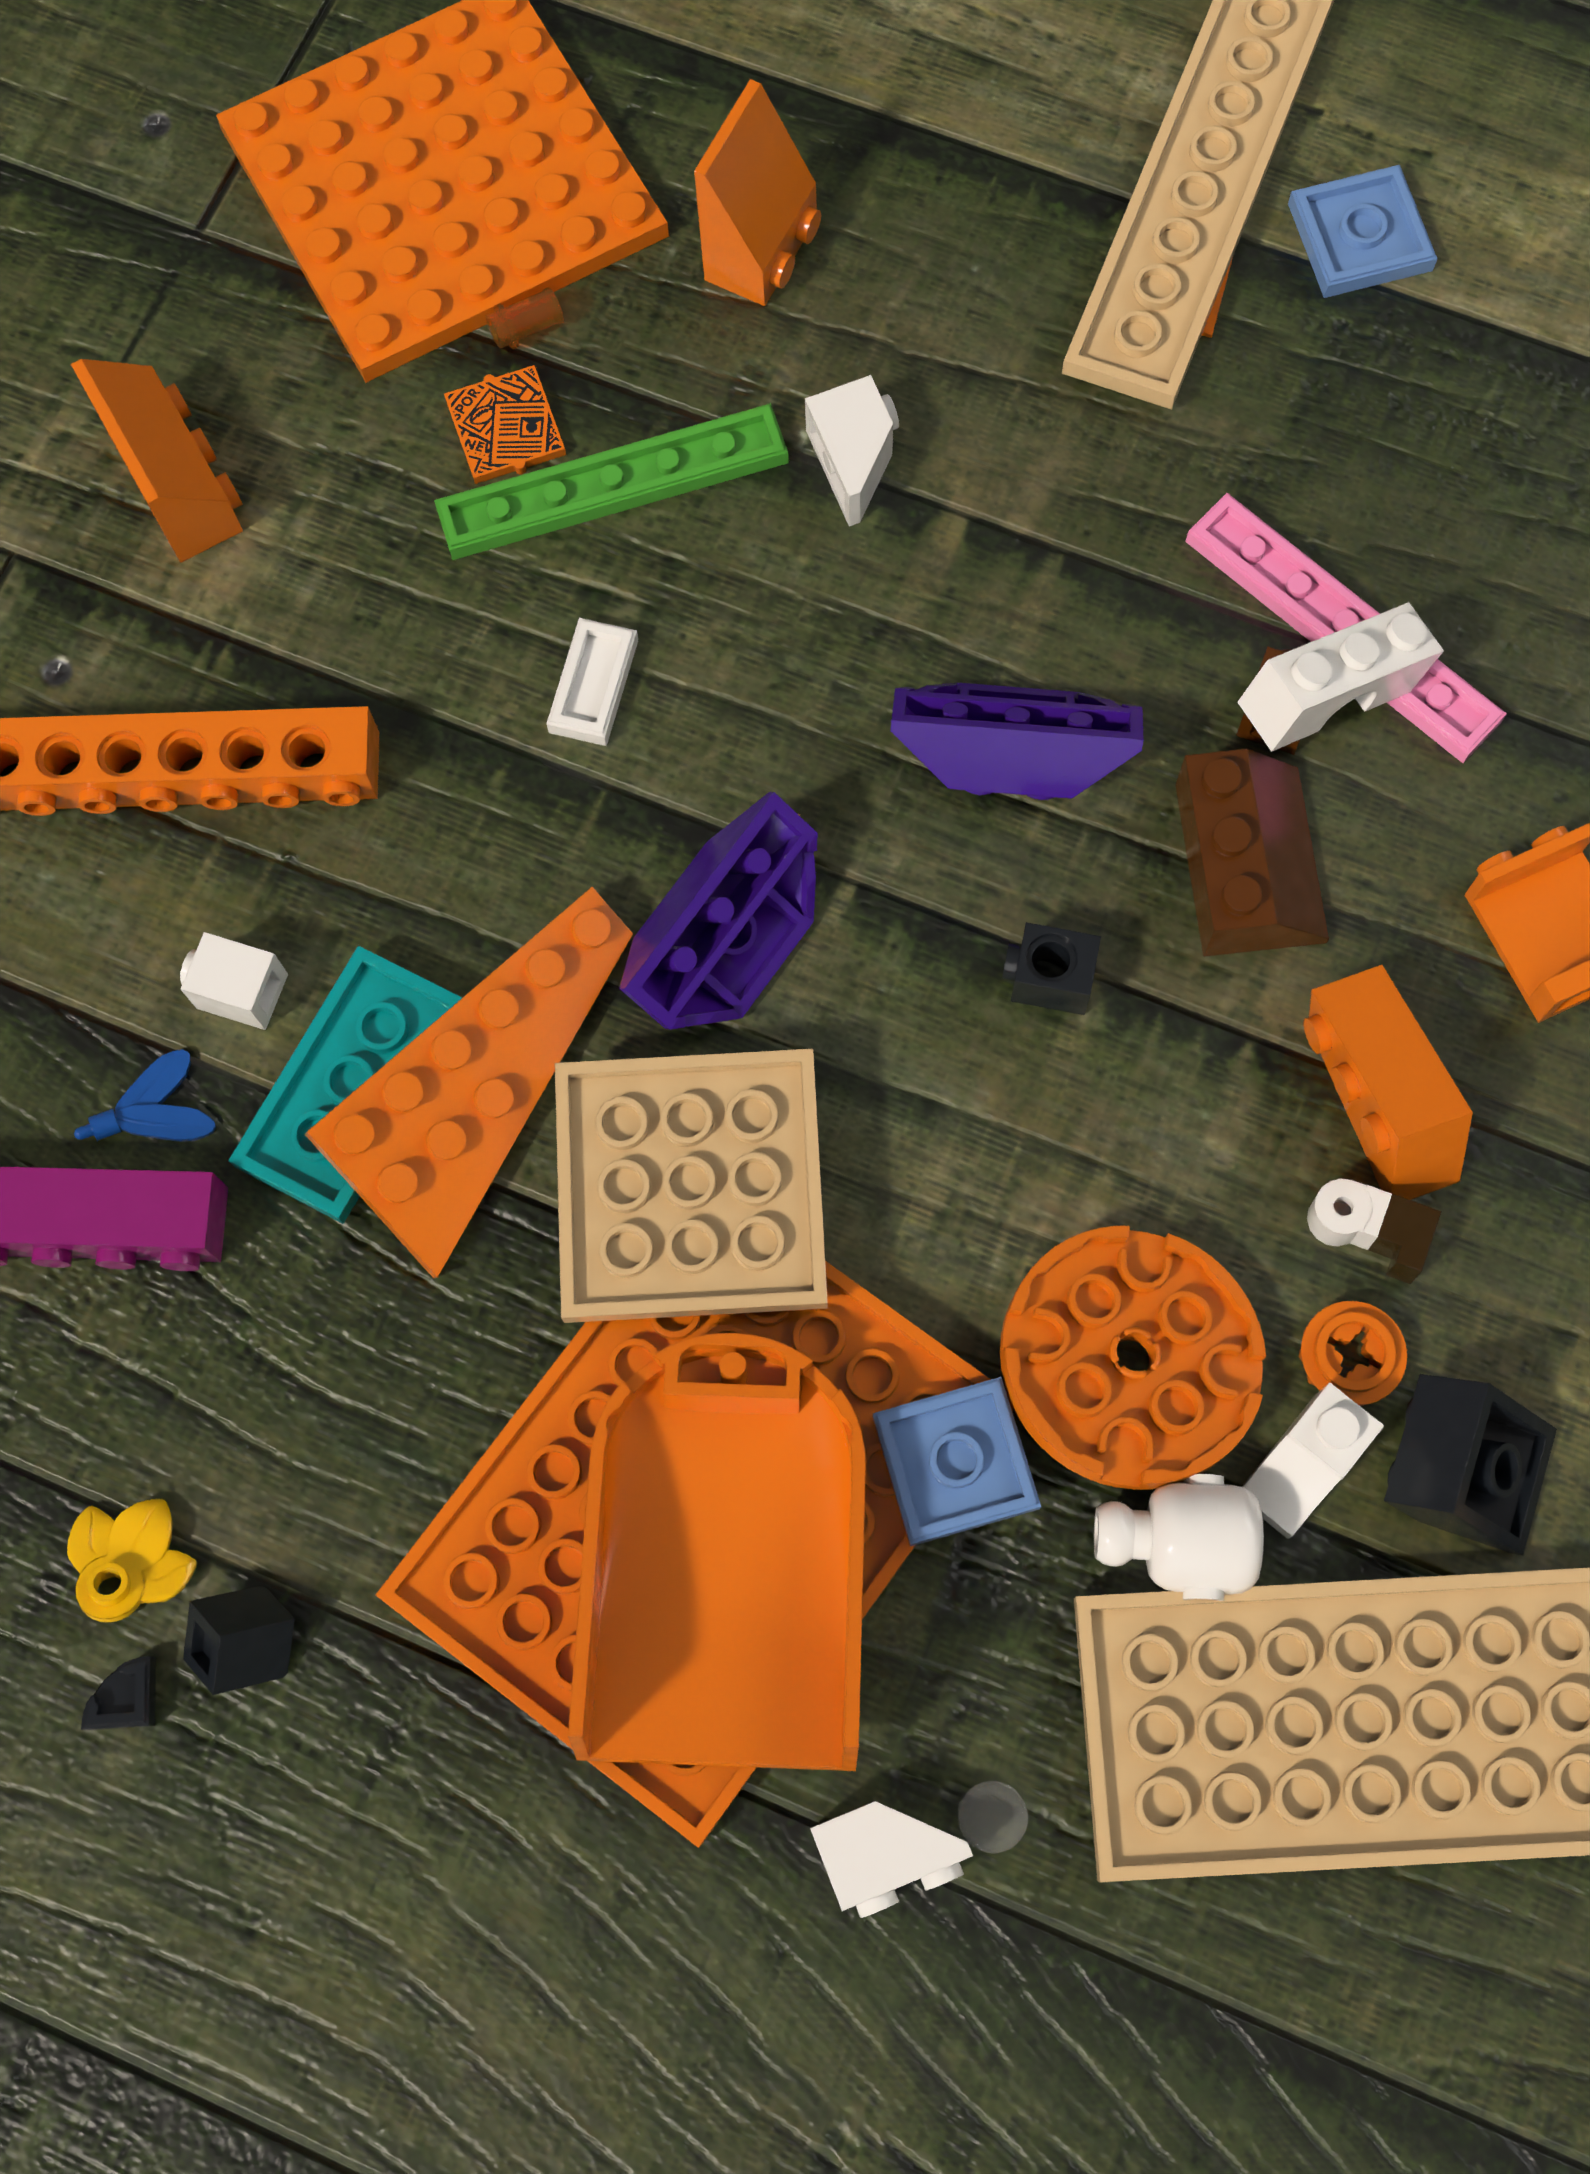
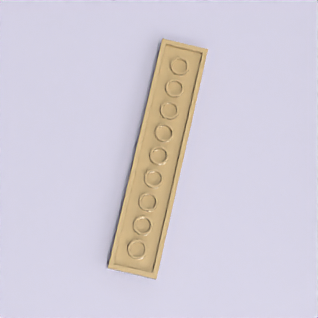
(1194, 197)

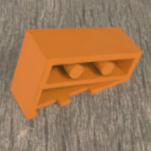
(1390, 1083)

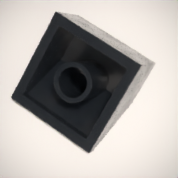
(1470, 1462)

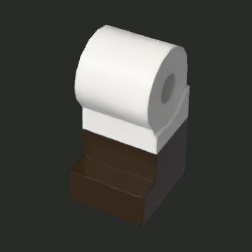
(1376, 1222)

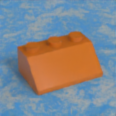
(163, 454)

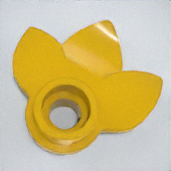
(129, 1549)

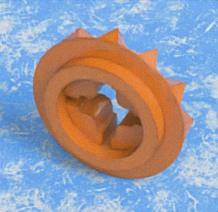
(1381, 1345)

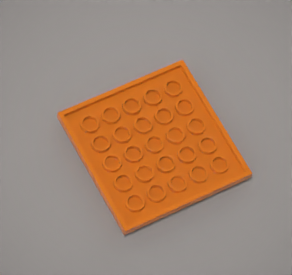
(440, 179)

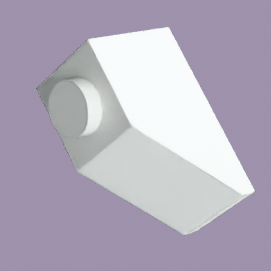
(852, 440)

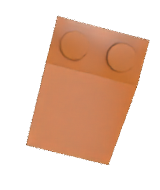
(753, 200)

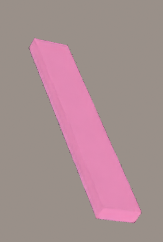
(1320, 605)

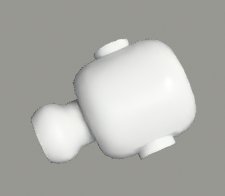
(1193, 1536)

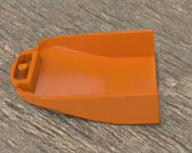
(722, 1565)

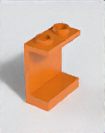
(1540, 918)

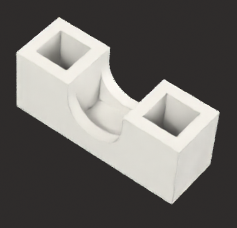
(1361, 662)

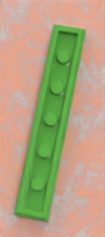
(611, 481)

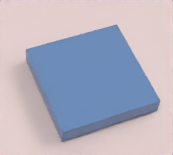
(1362, 231)
(956, 1461)

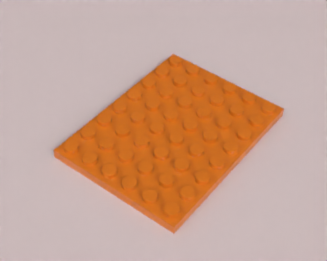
(505, 1551)

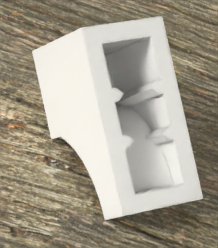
(1311, 1458)

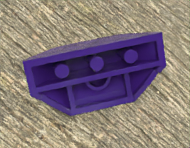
(1016, 737)
(727, 920)

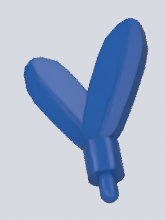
(142, 1111)

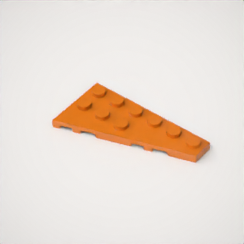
(450, 1105)

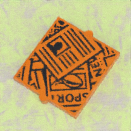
(505, 424)

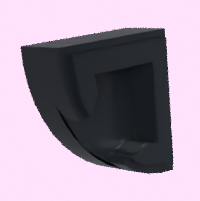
(124, 1697)

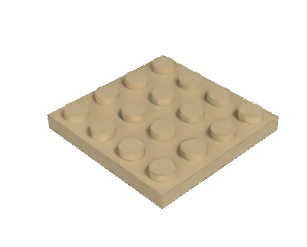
(689, 1186)

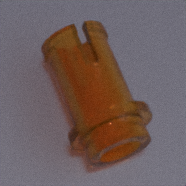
(524, 318)

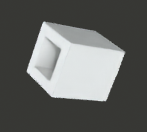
(233, 980)

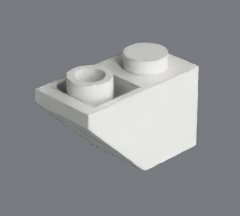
(881, 1850)

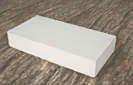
(592, 681)

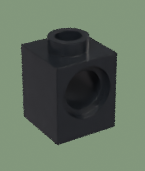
(1072, 949)

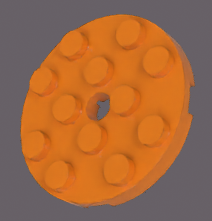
(1117, 1421)

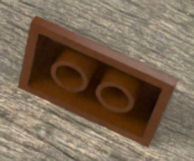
(1249, 853)

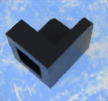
(238, 1639)

